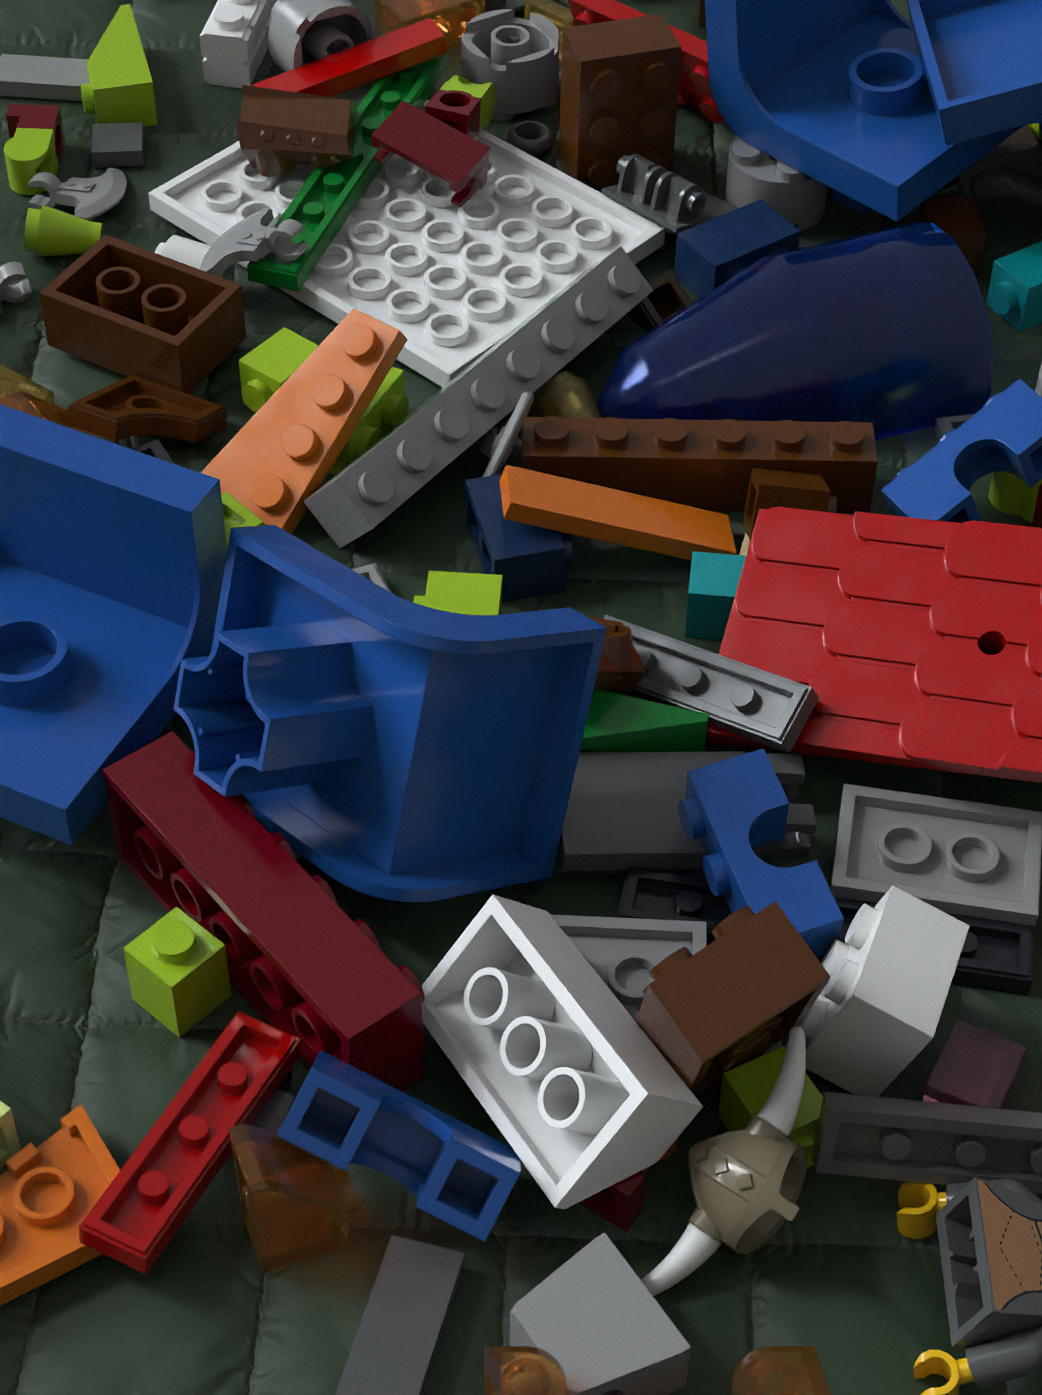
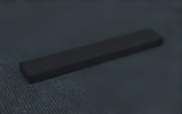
(992, 957)

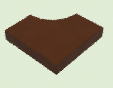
(145, 408)

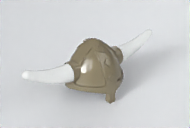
(743, 1179)

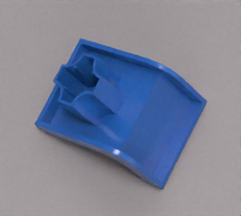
(981, 63)
(836, 98)
(101, 596)
(389, 733)

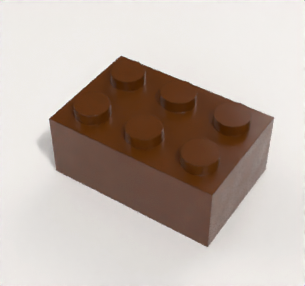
(617, 97)
(143, 314)
(730, 996)

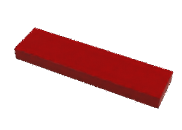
(363, 62)
(189, 1143)

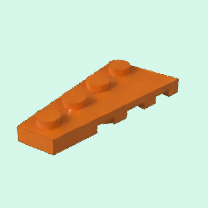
(307, 422)
(46, 1200)

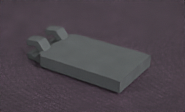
(628, 811)

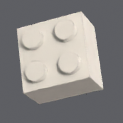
(882, 992)

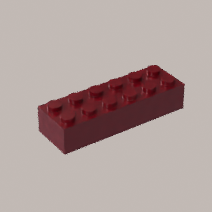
(282, 930)

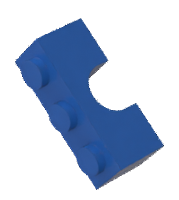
(995, 439)
(733, 812)
(439, 1159)

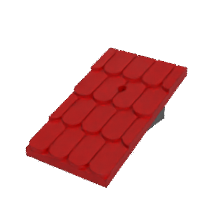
(906, 634)

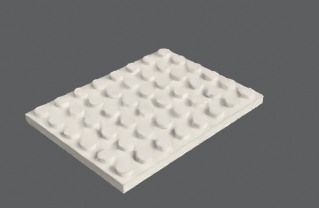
(418, 261)

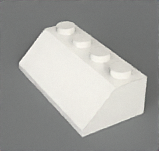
(553, 1054)

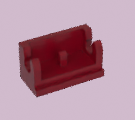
(433, 148)

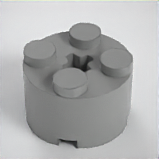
(315, 29)
(516, 57)
(788, 191)

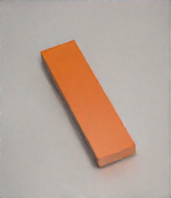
(612, 515)

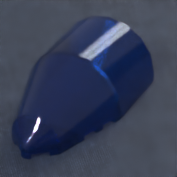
(821, 333)

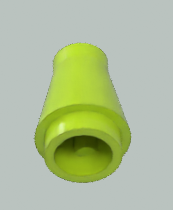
(59, 233)

